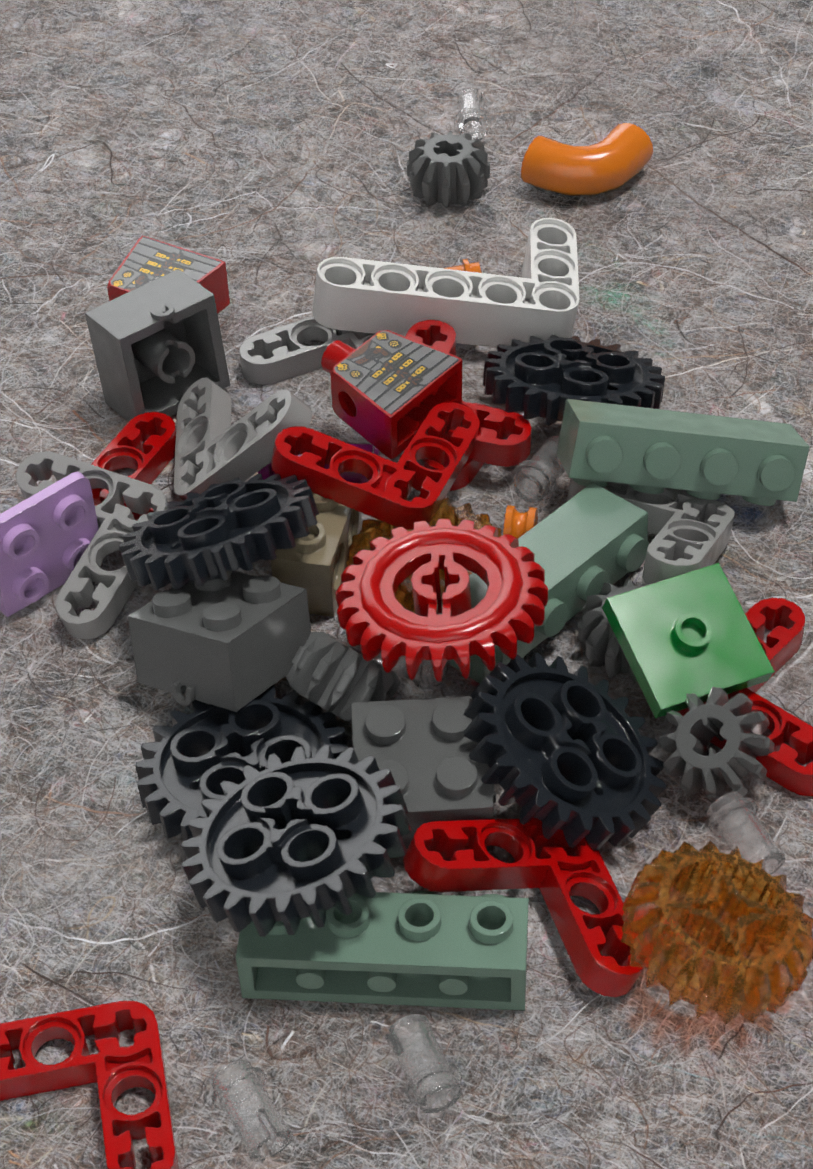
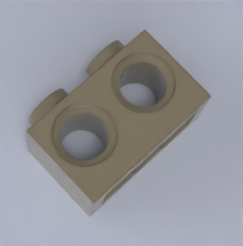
(320, 556)

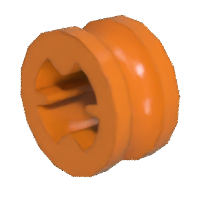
(519, 523)

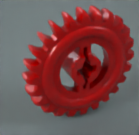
(381, 624)

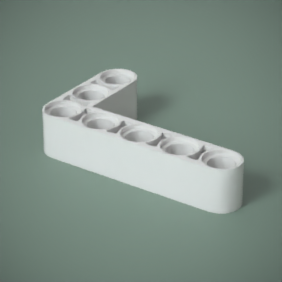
(479, 306)

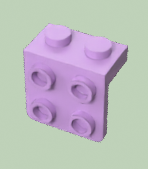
(44, 541)

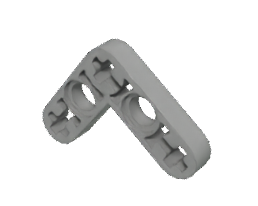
(266, 355)
(216, 452)
(113, 522)
(686, 529)

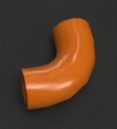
(587, 168)

